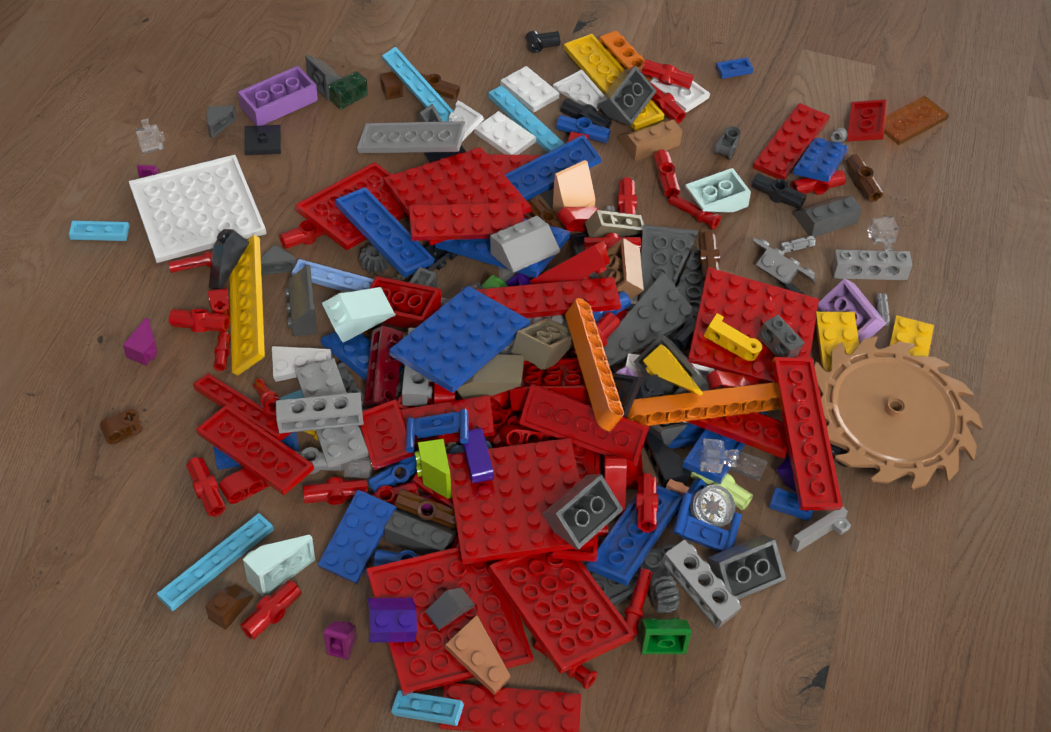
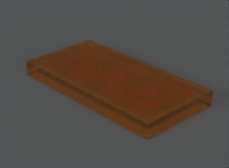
(913, 119)

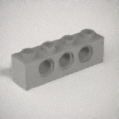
(871, 264)
(413, 393)
(319, 412)
(702, 595)

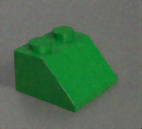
(664, 636)

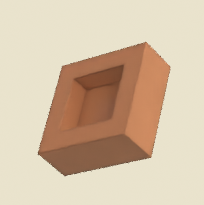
(677, 487)

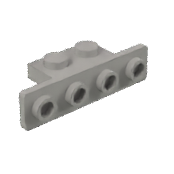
(778, 265)

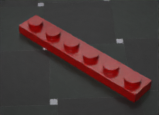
(223, 394)

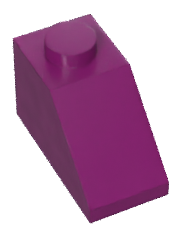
(141, 344)
(340, 639)

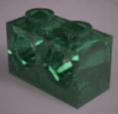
(348, 90)

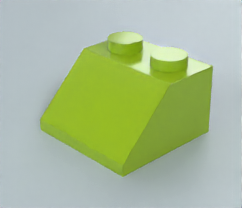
(434, 467)

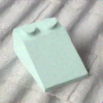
(720, 192)
(357, 311)
(277, 562)

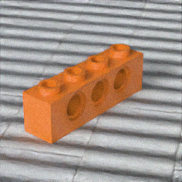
(622, 51)

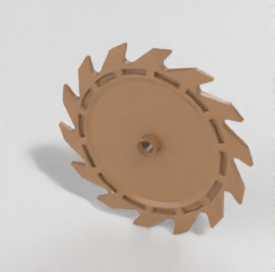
(896, 412)

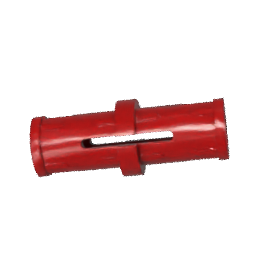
(222, 351)

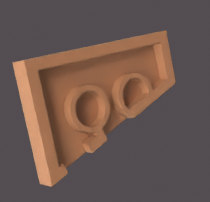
(479, 656)

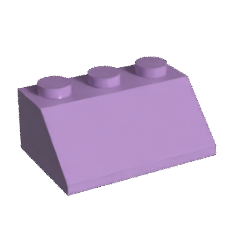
(848, 298)

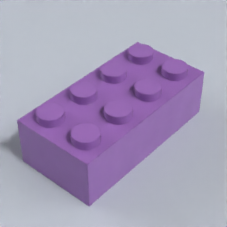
(278, 96)

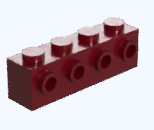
(382, 368)

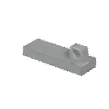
(834, 521)

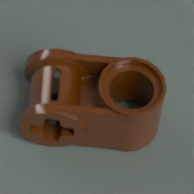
(120, 427)

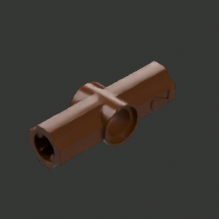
(442, 87)
(864, 178)
(547, 215)
(708, 253)
(413, 503)

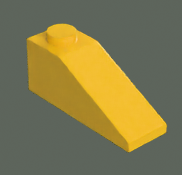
(666, 366)

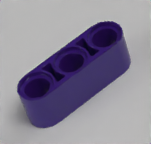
(478, 457)

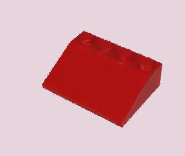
(563, 378)

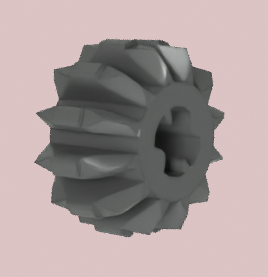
(373, 260)
(664, 594)

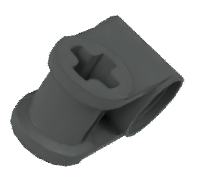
(728, 142)

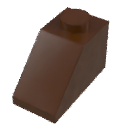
(227, 605)

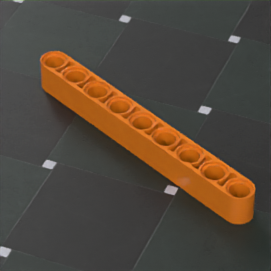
(594, 365)
(708, 405)

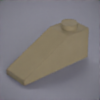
(612, 222)

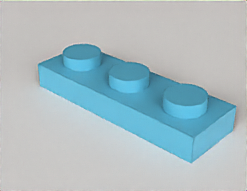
(99, 230)
(428, 708)

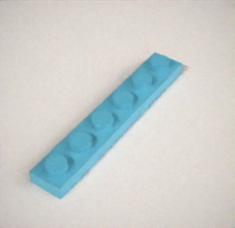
(416, 83)
(525, 118)
(215, 562)

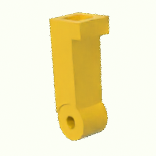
(732, 339)

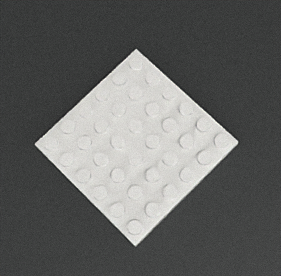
(193, 204)

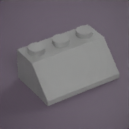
(524, 244)

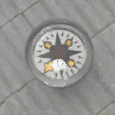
(713, 505)

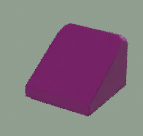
(147, 170)

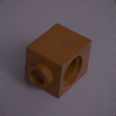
(391, 85)

